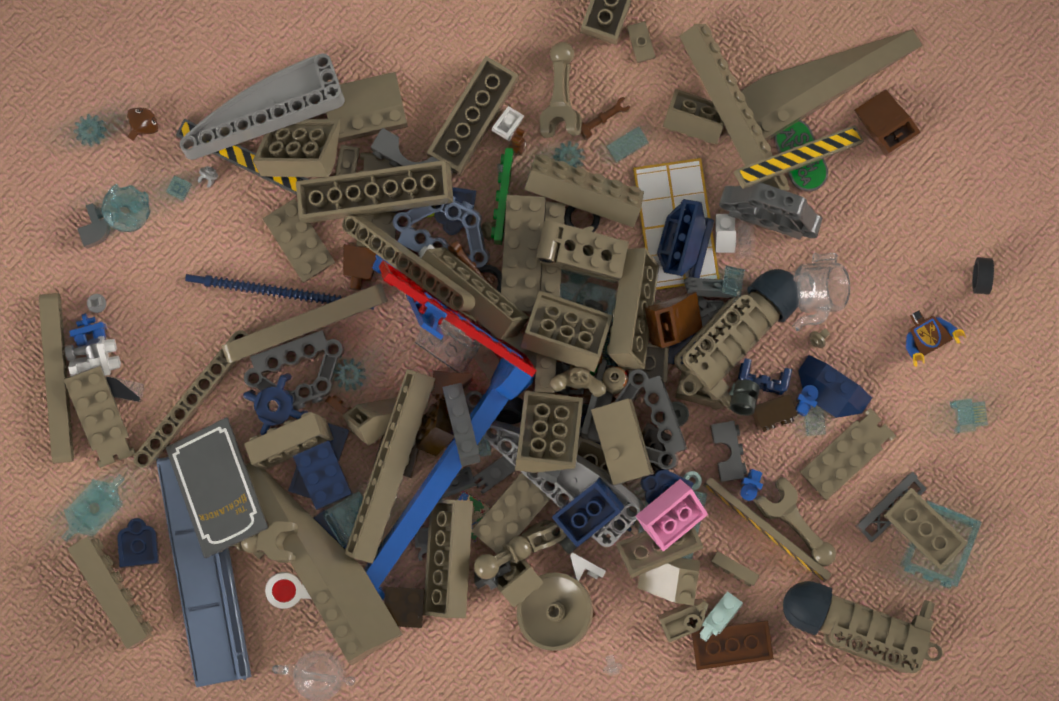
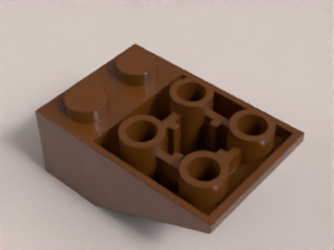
(887, 122)
(673, 320)

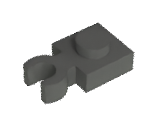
(421, 541)

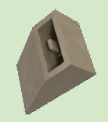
(370, 419)

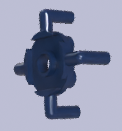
(774, 386)
(277, 394)

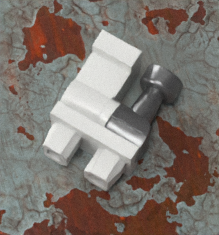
(97, 354)

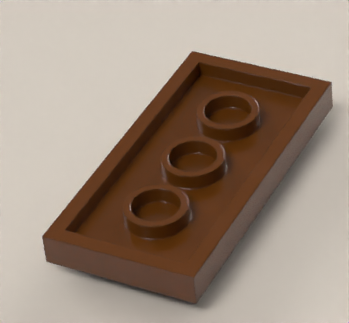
(733, 646)

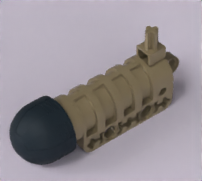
(769, 300)
(815, 609)

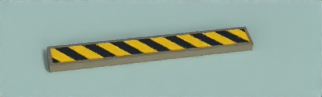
(798, 157)
(767, 529)

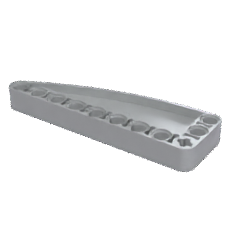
(276, 95)
(570, 482)

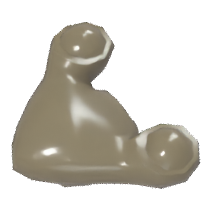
(578, 378)

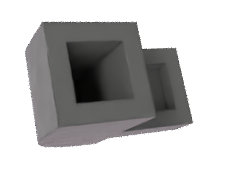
(96, 231)

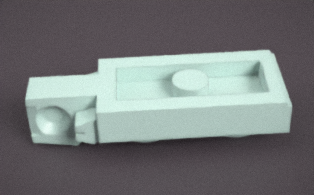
(720, 616)

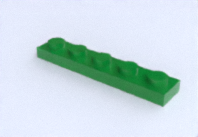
(501, 196)

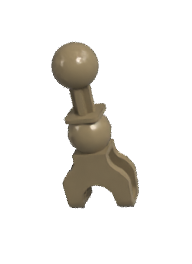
(271, 542)
(519, 548)

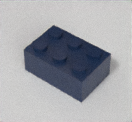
(323, 475)
(588, 512)

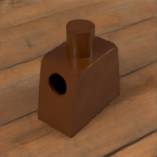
(358, 265)

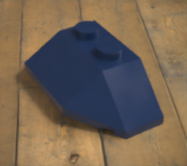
(682, 237)
(836, 392)

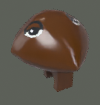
(142, 122)

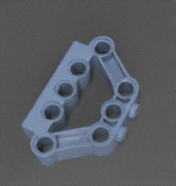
(474, 232)

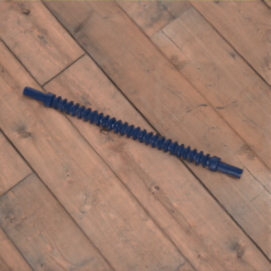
(208, 280)

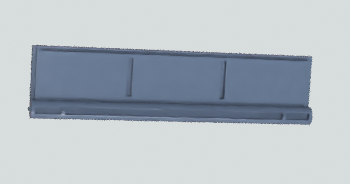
(205, 593)

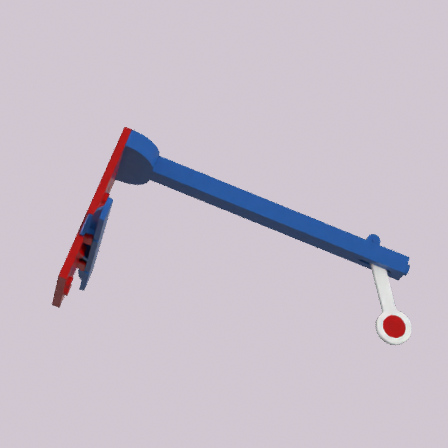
(509, 380)

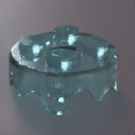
(126, 197)

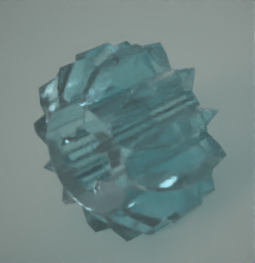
(93, 122)
(570, 150)
(343, 375)

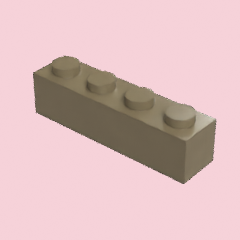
(733, 567)

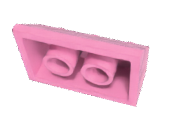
(671, 514)

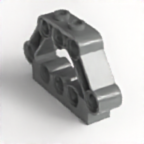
(772, 209)
(326, 372)
(656, 385)

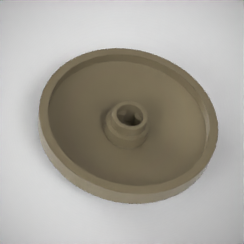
(556, 613)

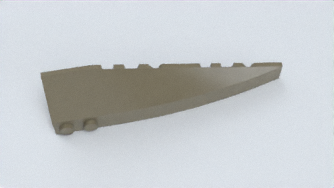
(801, 90)

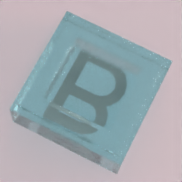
(179, 188)

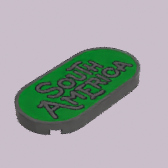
(810, 176)

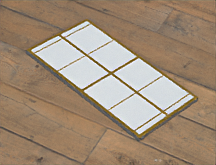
(664, 190)

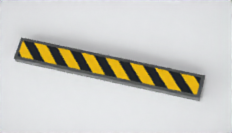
(244, 159)

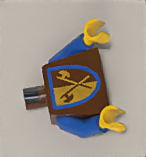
(929, 335)

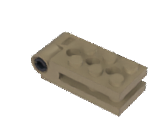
(553, 253)

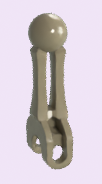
(560, 106)
(787, 511)

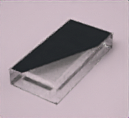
(125, 389)

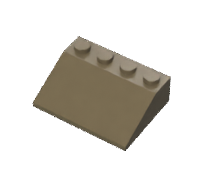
(370, 107)
(299, 149)
(566, 331)
(548, 432)

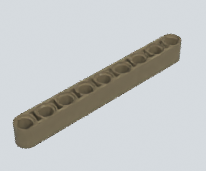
(408, 263)
(304, 323)
(55, 373)
(183, 403)

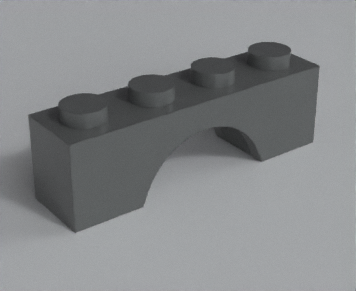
(387, 146)
(461, 424)

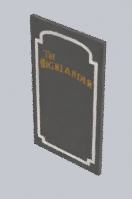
(216, 488)

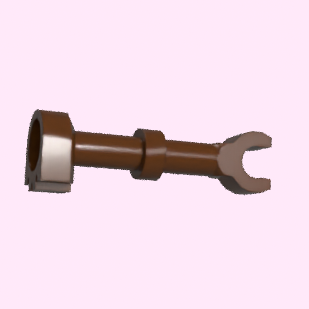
(602, 118)
(518, 142)
(457, 250)

